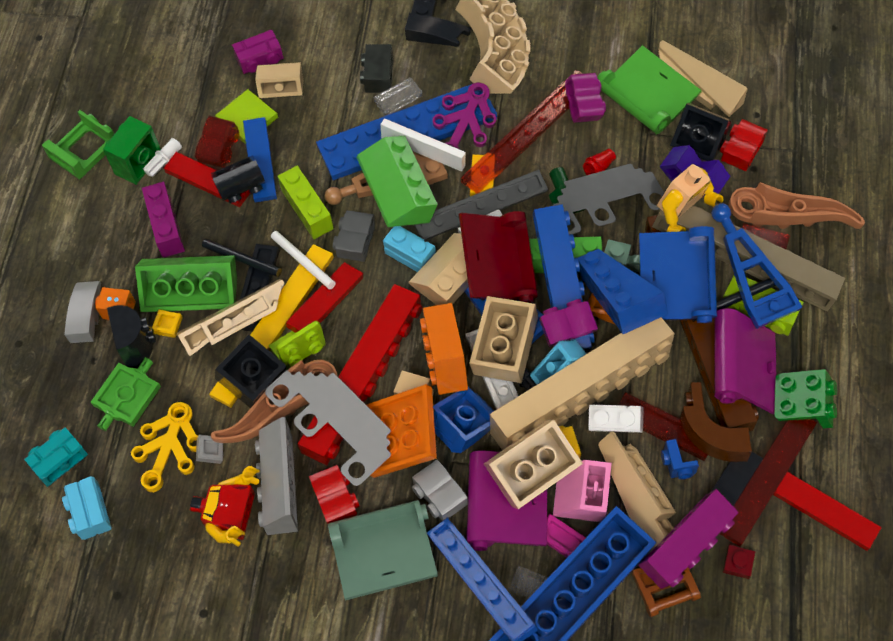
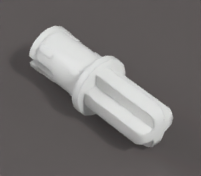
(162, 157)

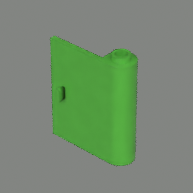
(649, 89)

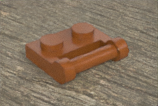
(648, 587)

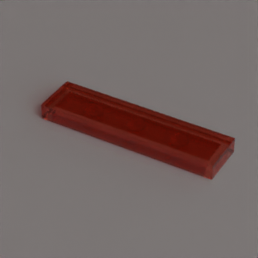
(663, 425)

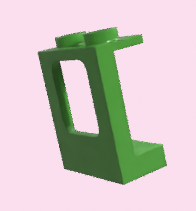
(69, 161)

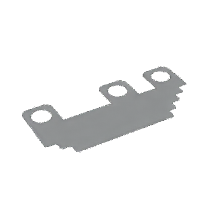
(336, 404)

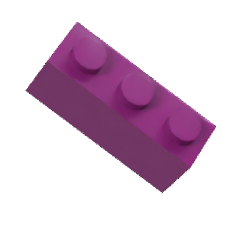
(163, 219)

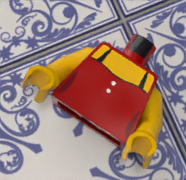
(228, 507)

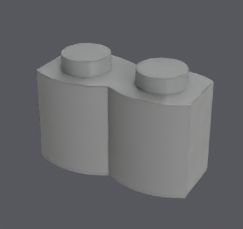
(439, 491)

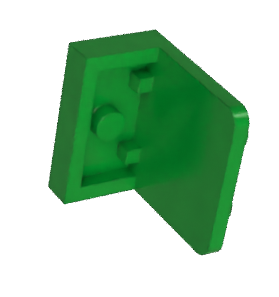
(805, 397)

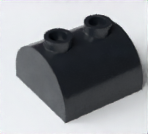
(701, 131)
(238, 178)
(131, 335)

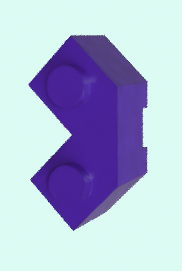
(683, 156)

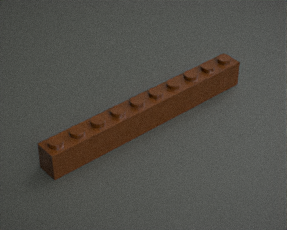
(702, 345)

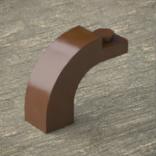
(709, 437)

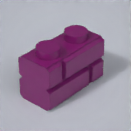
(257, 50)

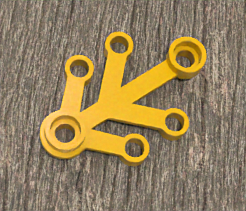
(167, 443)

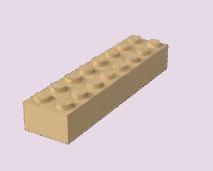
(583, 382)

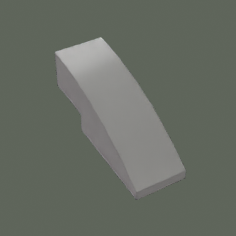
(82, 312)

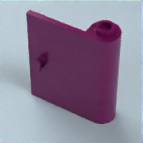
(744, 360)
(493, 518)

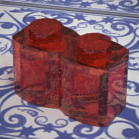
(216, 142)

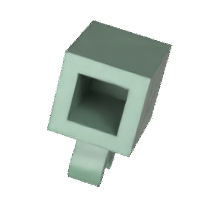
(621, 253)

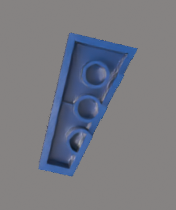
(621, 292)

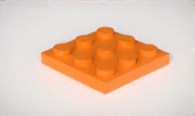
(411, 426)

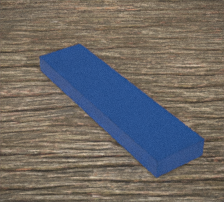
(258, 146)

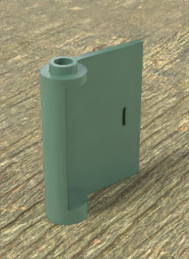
(382, 544)

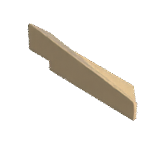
(715, 86)
(231, 318)
(638, 488)

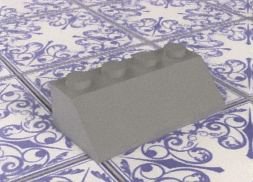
(277, 479)

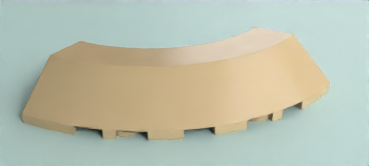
(501, 43)

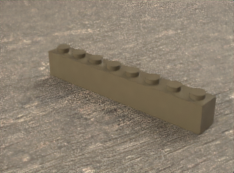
(805, 277)

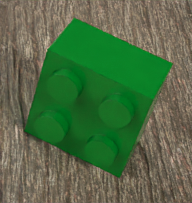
(131, 149)

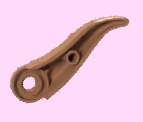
(785, 208)
(266, 412)

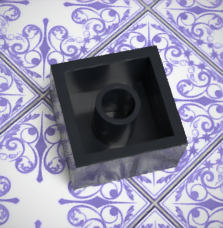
(249, 370)

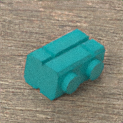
(55, 456)

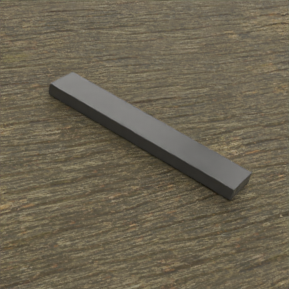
(483, 203)

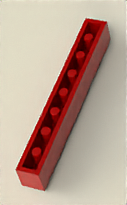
(367, 364)

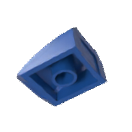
(462, 419)

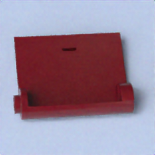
(498, 256)

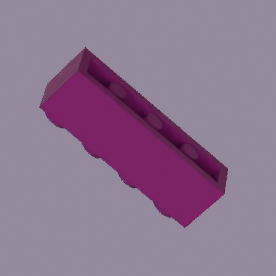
(689, 539)

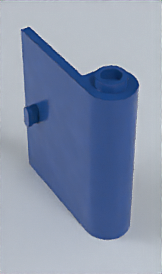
(682, 271)

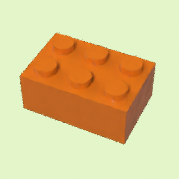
(445, 349)

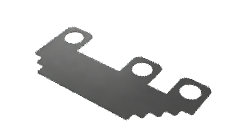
(597, 189)

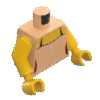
(684, 193)

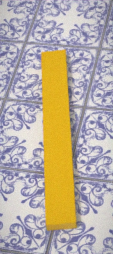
(289, 301)

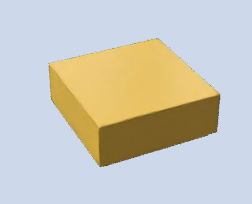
(167, 323)

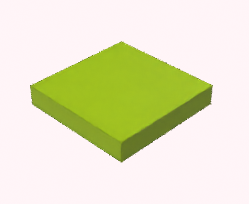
(246, 107)

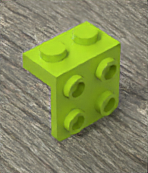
(299, 345)

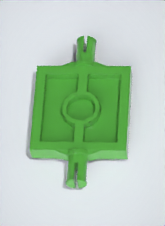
(125, 394)

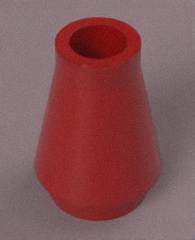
(599, 162)

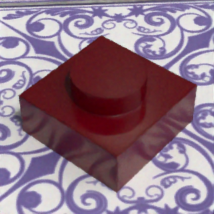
(739, 562)

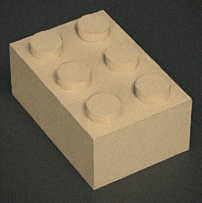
(504, 339)
(533, 463)

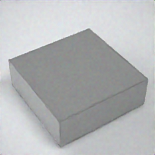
(208, 450)

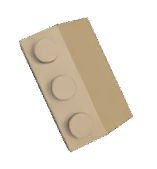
(445, 274)

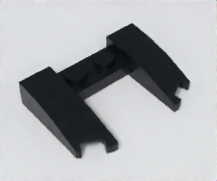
(425, 28)

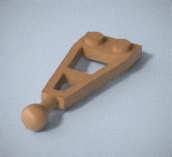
(432, 171)

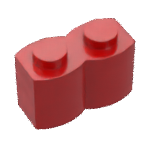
(743, 144)
(333, 494)

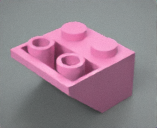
(584, 492)

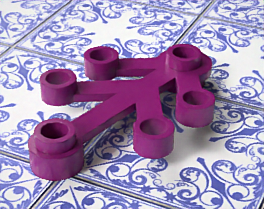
(467, 115)

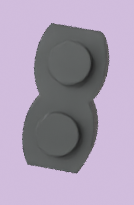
(354, 235)

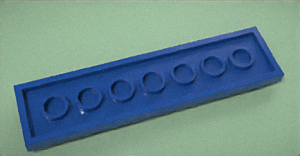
(341, 150)

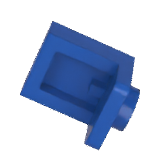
(672, 458)

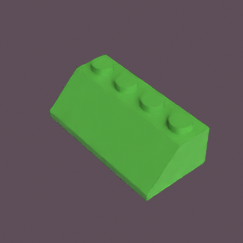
(397, 182)
(186, 283)

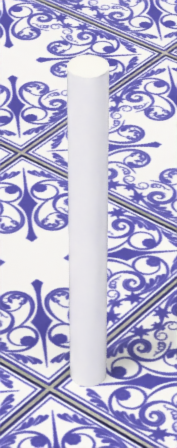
(303, 260)

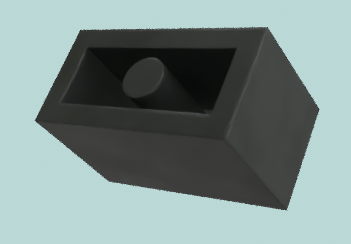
(377, 68)

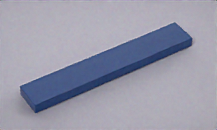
(482, 581)

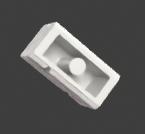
(616, 418)

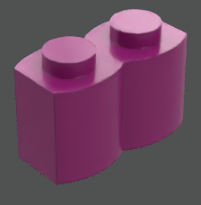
(585, 97)
(568, 322)

